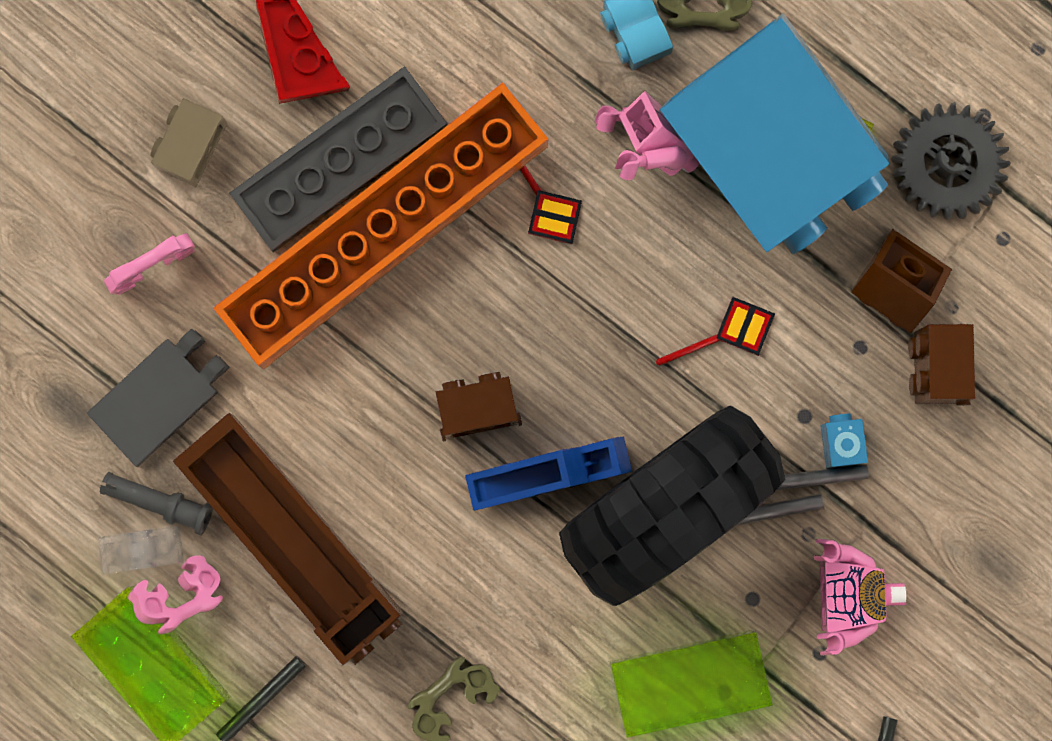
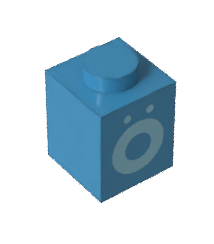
(843, 441)

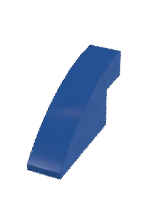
(548, 473)

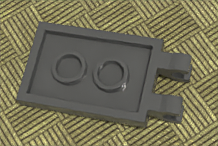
(157, 398)

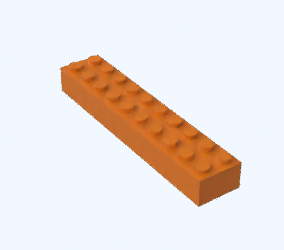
(382, 226)

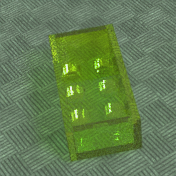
(151, 670)
(690, 683)

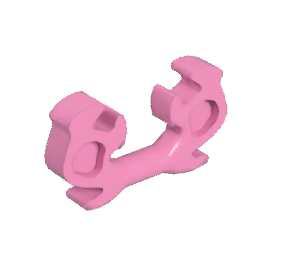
(127, 275)
(151, 606)

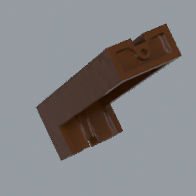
(290, 540)

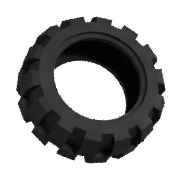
(673, 506)

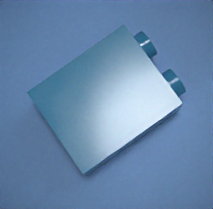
(778, 137)

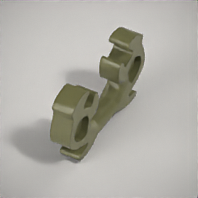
(722, 19)
(477, 680)

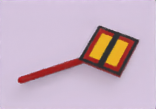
(553, 214)
(742, 327)

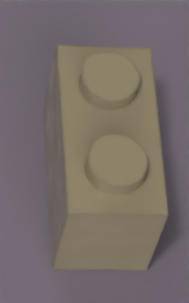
(188, 141)

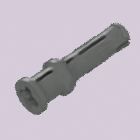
(172, 507)

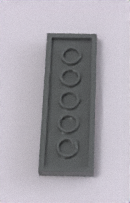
(338, 159)

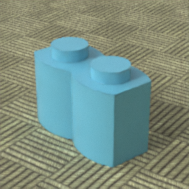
(638, 30)

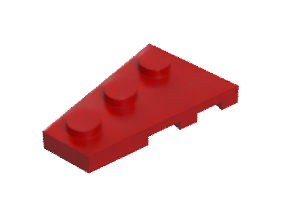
(295, 54)

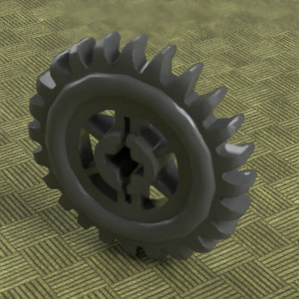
(979, 180)

